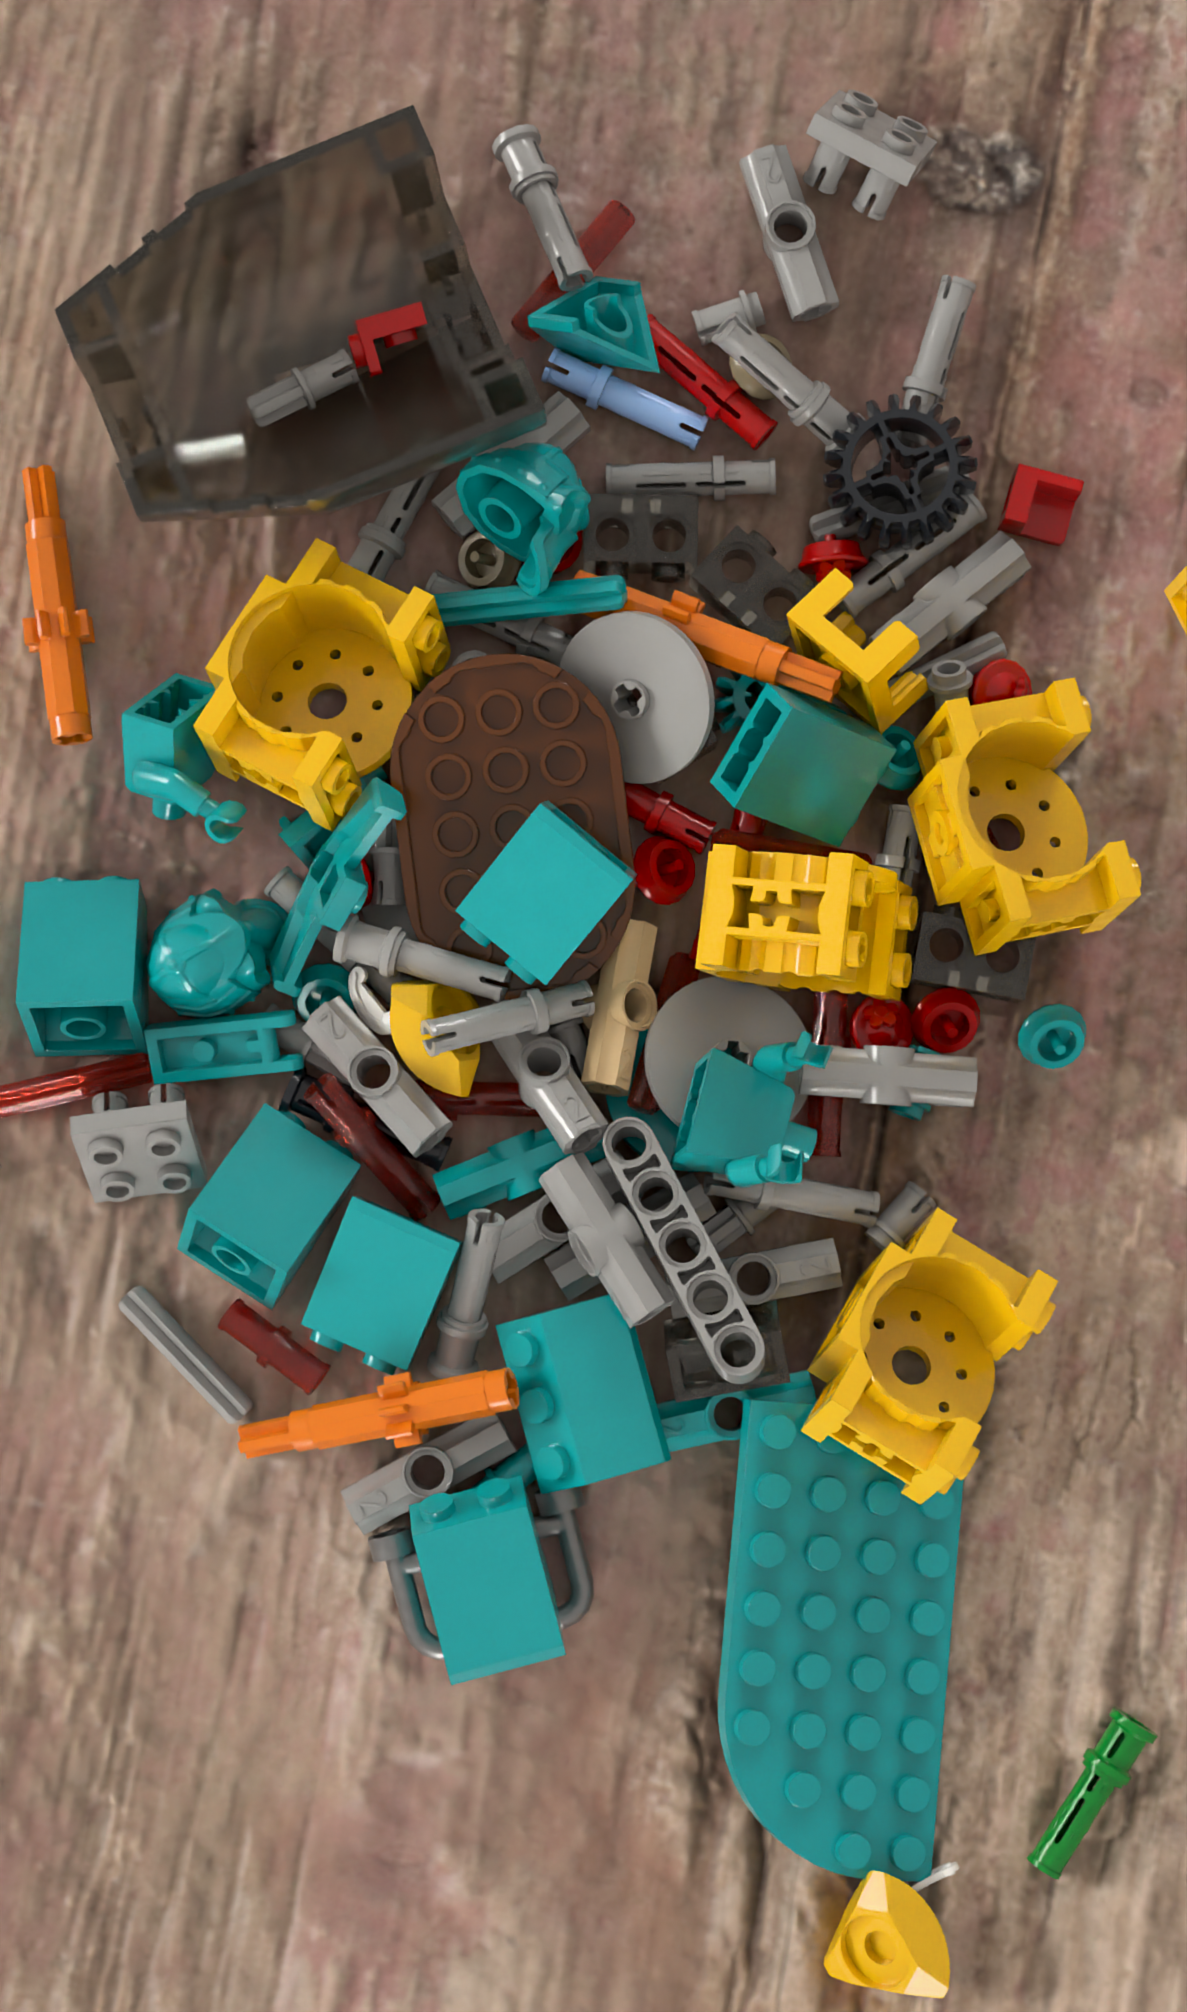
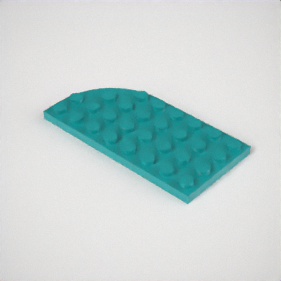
(836, 1648)

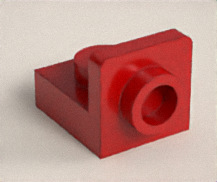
(395, 328)

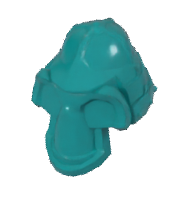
(526, 506)
(213, 953)

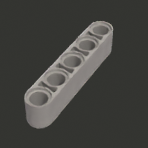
(680, 1221)

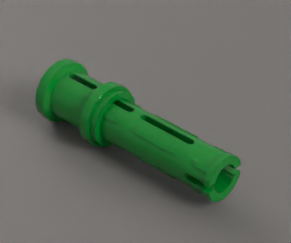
(1109, 1768)

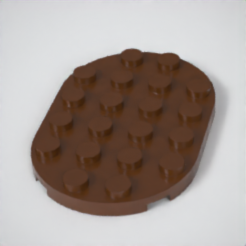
(474, 767)

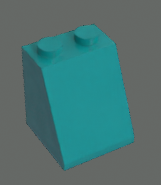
(544, 894)
(84, 967)
(268, 1205)
(380, 1285)
(486, 1579)

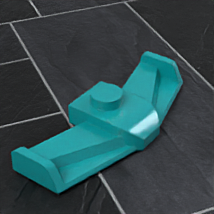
(334, 882)

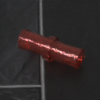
(274, 1346)

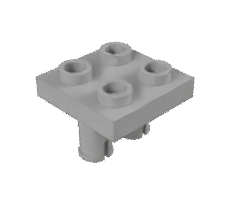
(855, 129)
(140, 1147)

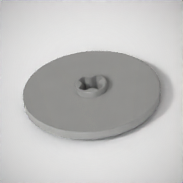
(675, 686)
(718, 1017)

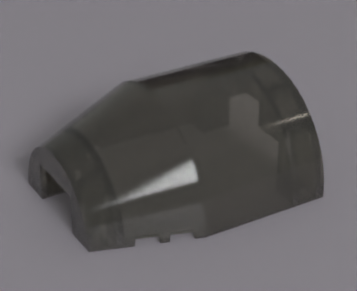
(271, 282)

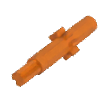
(58, 624)
(733, 646)
(397, 1411)

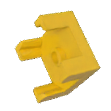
(865, 671)

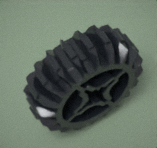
(880, 426)

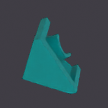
(600, 324)

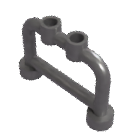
(555, 1518)

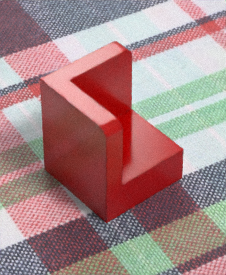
(1039, 504)

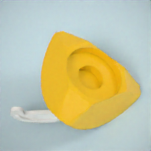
(410, 1004)
(892, 1938)

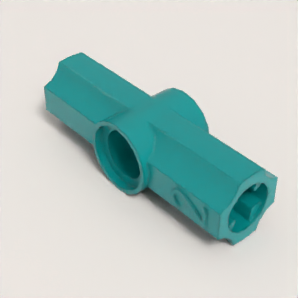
(505, 1171)
(693, 1421)

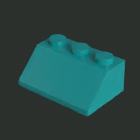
(583, 1394)

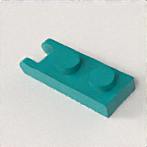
(219, 1047)

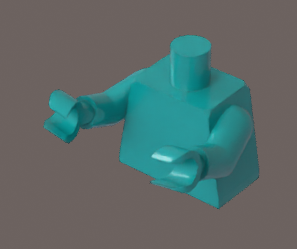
(169, 760)
(742, 1113)

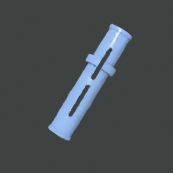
(624, 398)

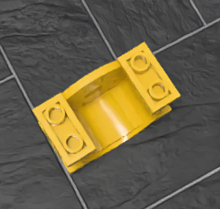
(306, 624)
(1022, 745)
(805, 922)
(951, 1292)

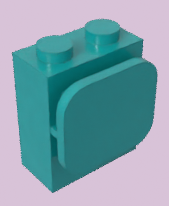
(803, 764)

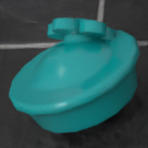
(904, 766)
(321, 985)
(1052, 1036)

